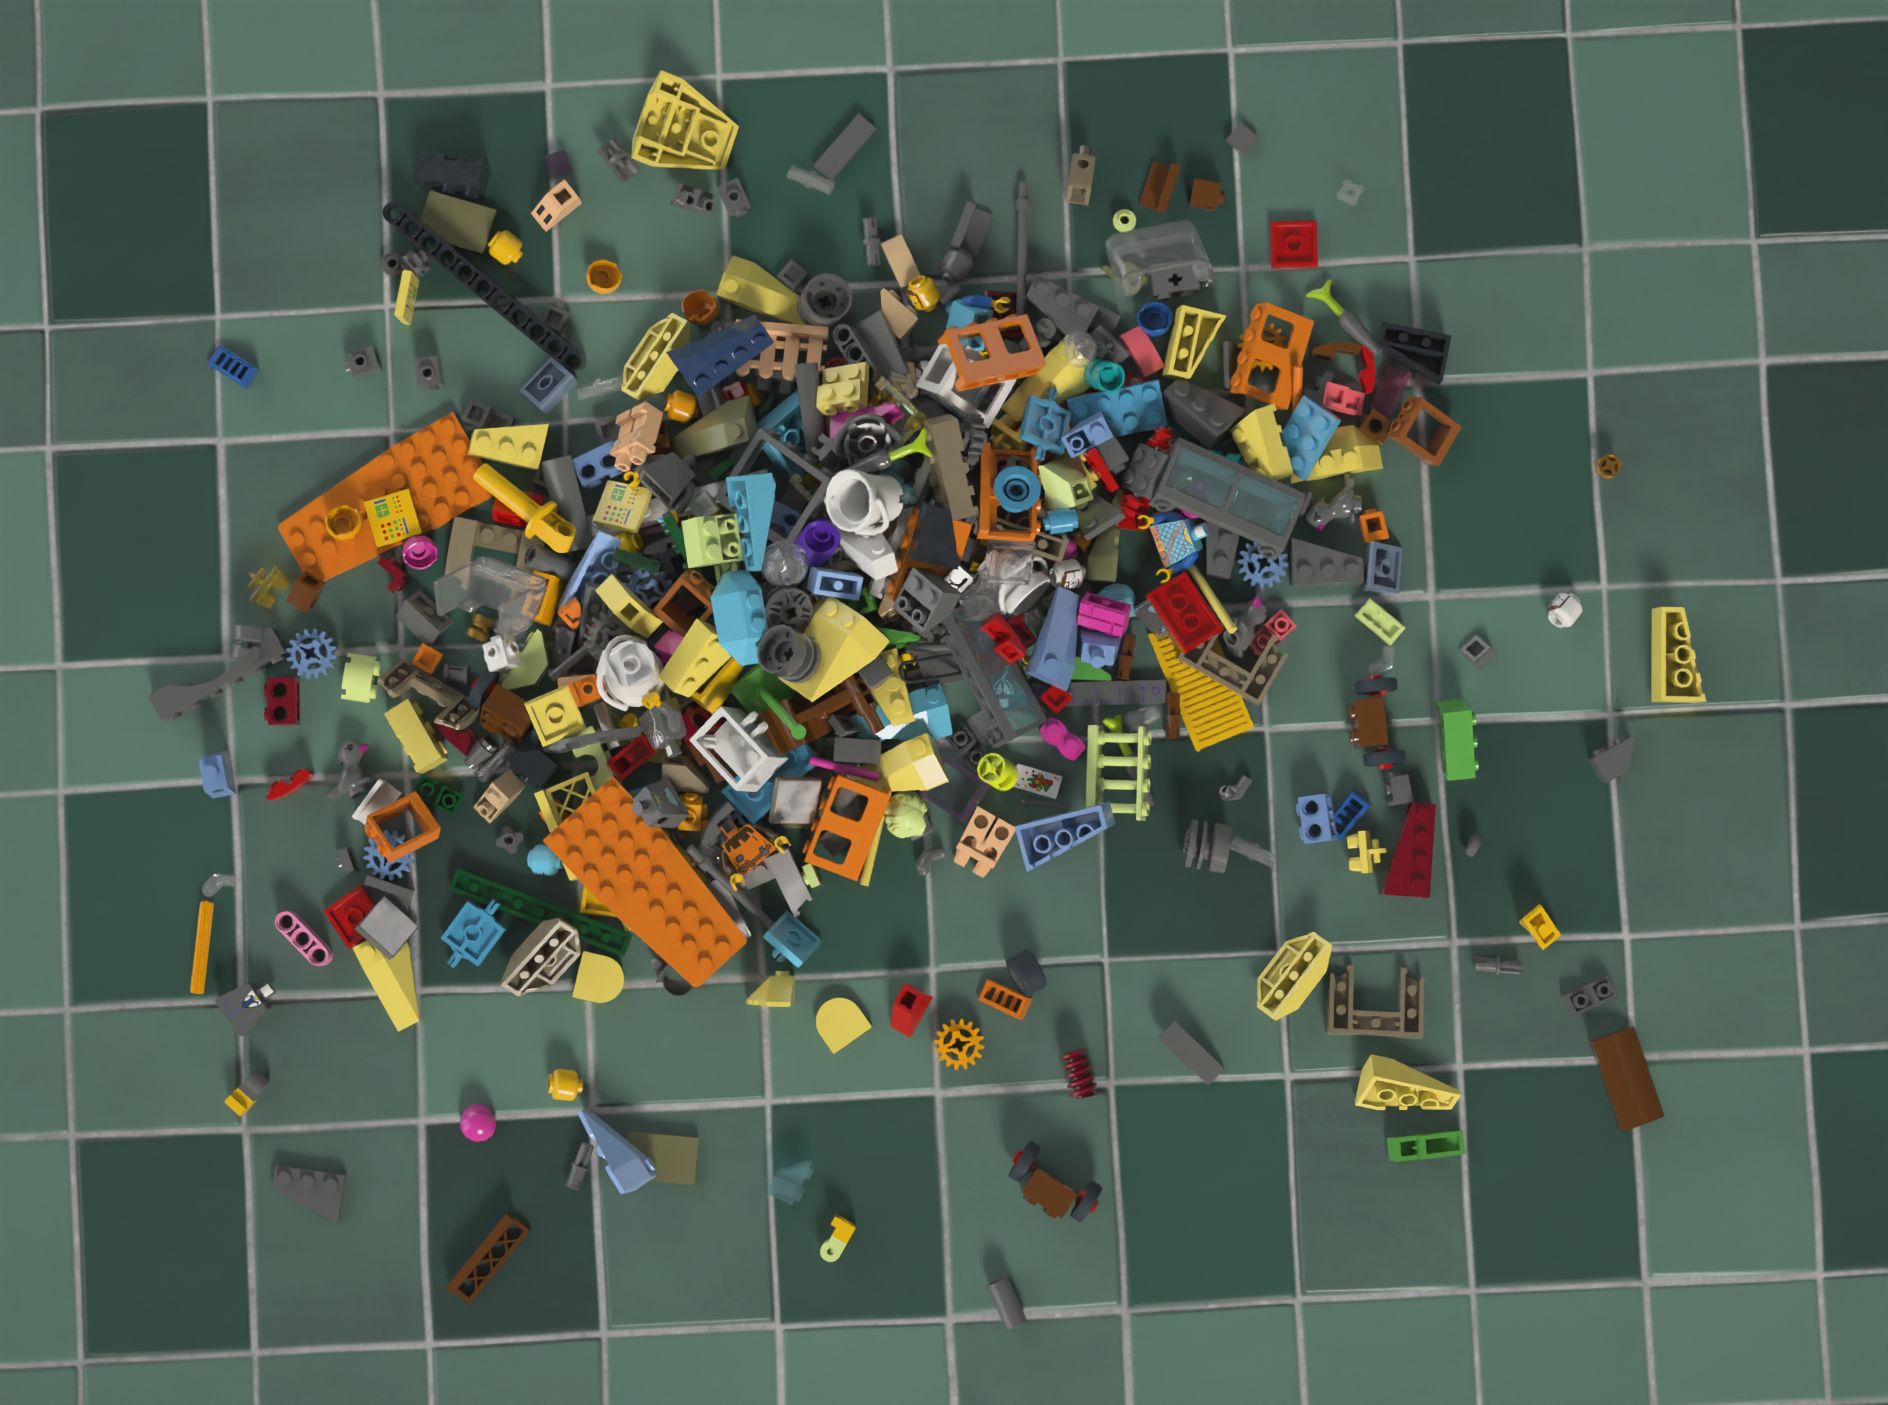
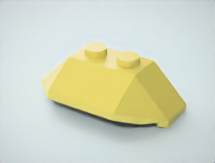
(649, 366)
(1346, 452)
(1292, 975)

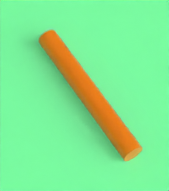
(1297, 386)

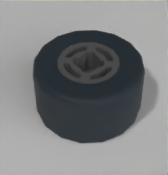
(1026, 973)

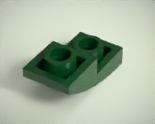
(438, 794)

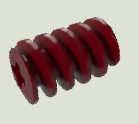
(1079, 1074)

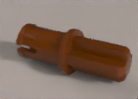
(1125, 656)
(1173, 716)

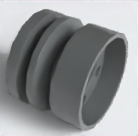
(831, 291)
(780, 599)
(788, 654)
(1207, 846)

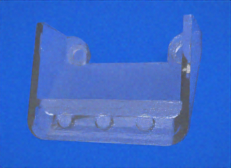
(1156, 250)

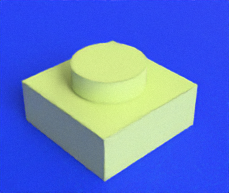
(811, 875)

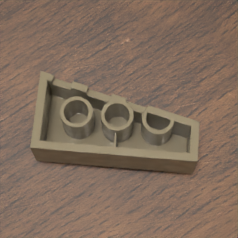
(949, 466)

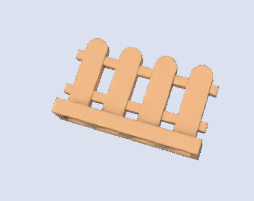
(791, 339)

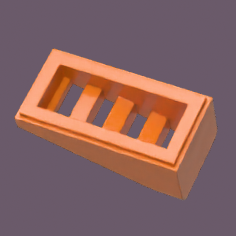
(1026, 1001)

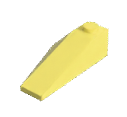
(775, 991)

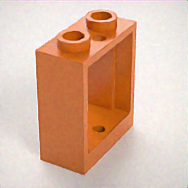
(421, 815)

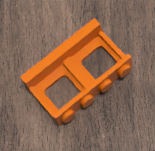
(1282, 358)
(1001, 364)
(987, 500)
(903, 561)
(859, 832)

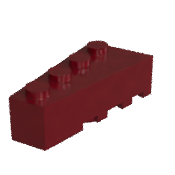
(1413, 854)

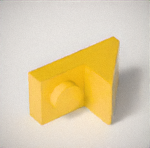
(1540, 927)

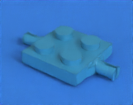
(1045, 424)
(473, 933)

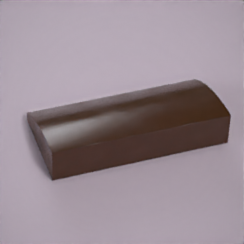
(1626, 1079)

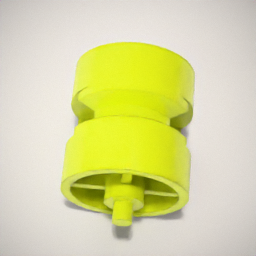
(997, 771)

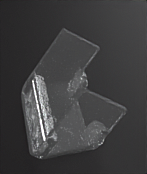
(496, 585)

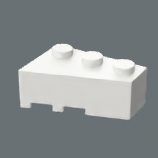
(869, 552)

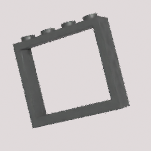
(805, 461)

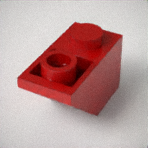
(909, 1009)

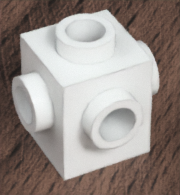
(501, 654)

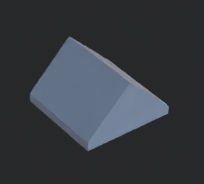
(548, 385)
(1382, 568)

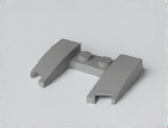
(775, 865)

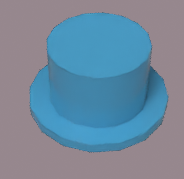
(1017, 489)

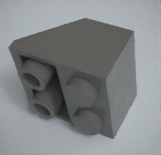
(926, 599)

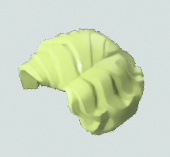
(906, 814)

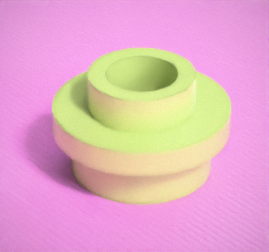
(1124, 227)

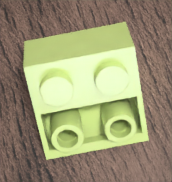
(1064, 485)
(712, 540)

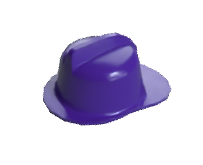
(819, 540)

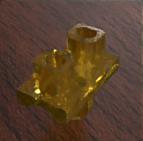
(274, 578)

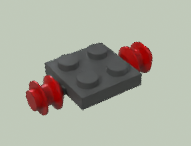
(1145, 471)

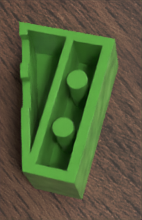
(1457, 739)

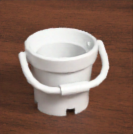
(862, 499)
(1019, 598)
(628, 672)

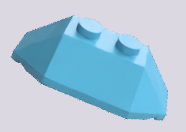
(739, 615)

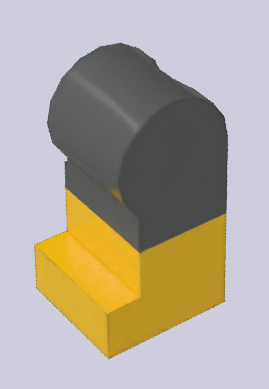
(247, 1093)

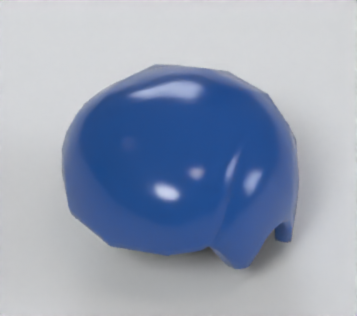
(1155, 318)

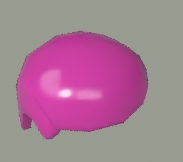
(419, 552)
(478, 1122)

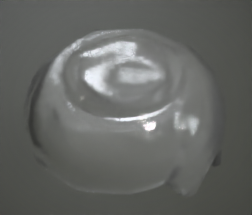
(1079, 349)

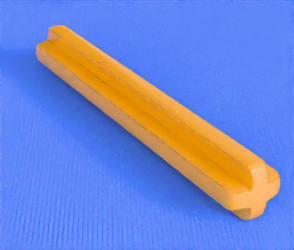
(202, 947)

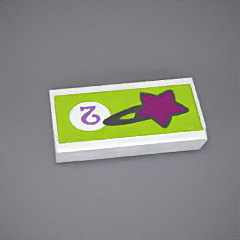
(609, 720)

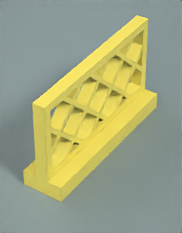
(549, 806)

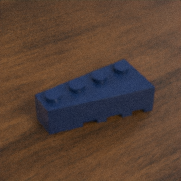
(720, 353)

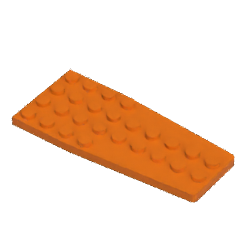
(428, 463)
(646, 883)

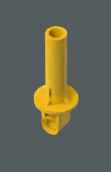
(541, 520)

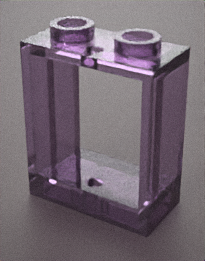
(974, 801)

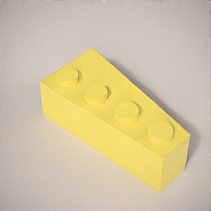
(1673, 660)

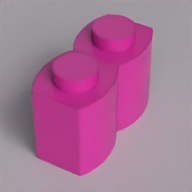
(1067, 744)

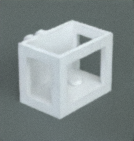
(939, 384)
(741, 746)

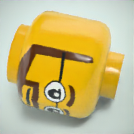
(923, 293)

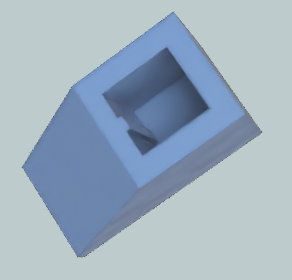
(1087, 434)

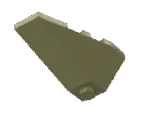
(721, 430)
(1104, 555)

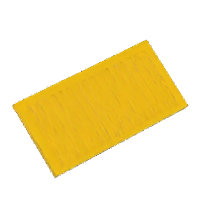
(1206, 706)

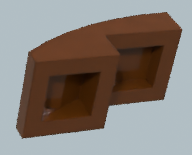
(1329, 350)

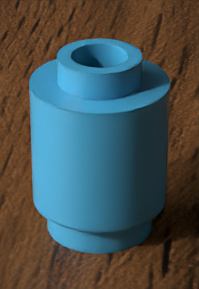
(1060, 520)

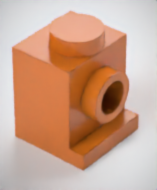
(1377, 518)
(577, 690)

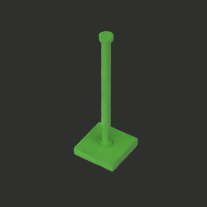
(763, 690)

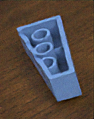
(1056, 834)

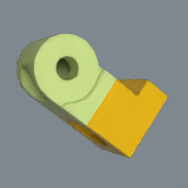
(833, 1247)

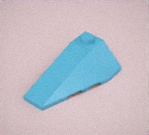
(753, 503)
(930, 716)

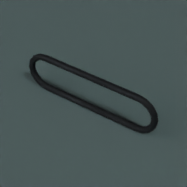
(927, 678)

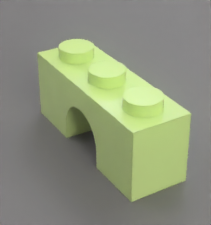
(597, 750)

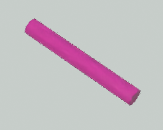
(844, 768)

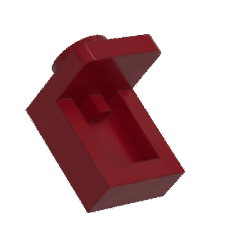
(393, 567)
(1022, 631)

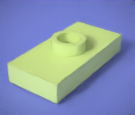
(1379, 621)

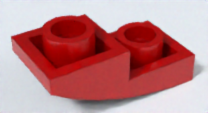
(282, 788)

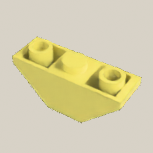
(628, 606)

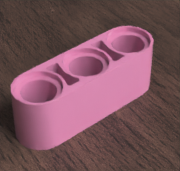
(293, 933)

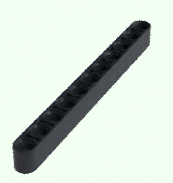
(474, 281)

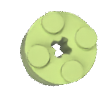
(359, 678)

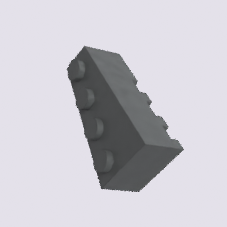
(1219, 551)

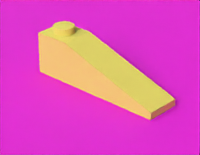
(757, 290)
(1056, 374)
(909, 766)
(392, 982)
(1394, 1084)

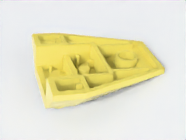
(682, 128)
(845, 645)

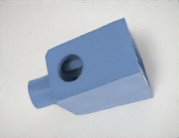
(1097, 647)
(217, 774)

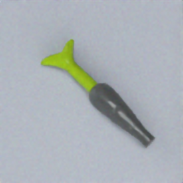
(1347, 319)
(883, 459)
(1115, 726)

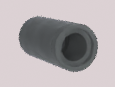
(549, 562)
(1006, 1302)

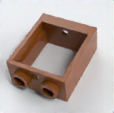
(1441, 440)
(672, 614)

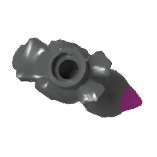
(1343, 505)
(1253, 614)
(352, 777)

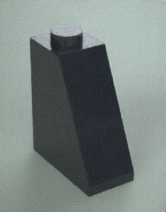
(934, 536)

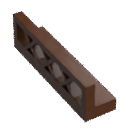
(481, 1252)

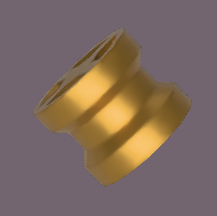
(1613, 464)

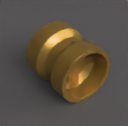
(483, 623)

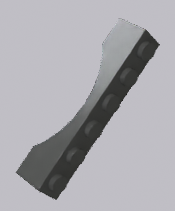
(174, 700)

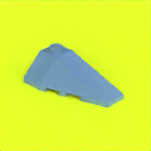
(1056, 646)

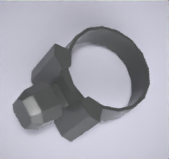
(659, 964)

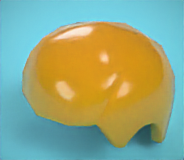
(603, 276)
(343, 522)

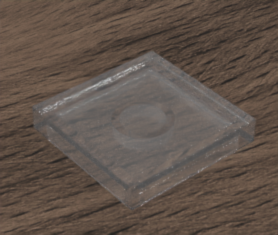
(1008, 562)

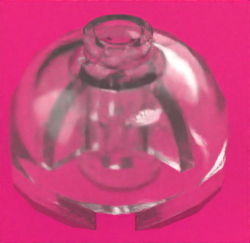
(784, 564)

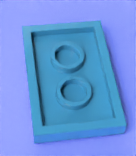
(1307, 435)

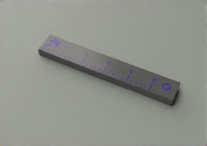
(1109, 692)

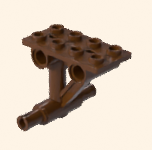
(815, 714)

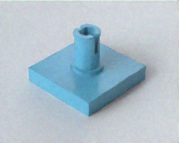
(791, 939)

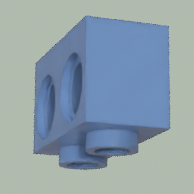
(596, 459)
(1323, 817)

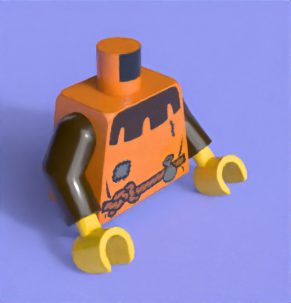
(746, 849)

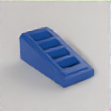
(248, 376)
(1360, 799)

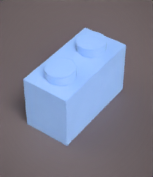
(834, 583)

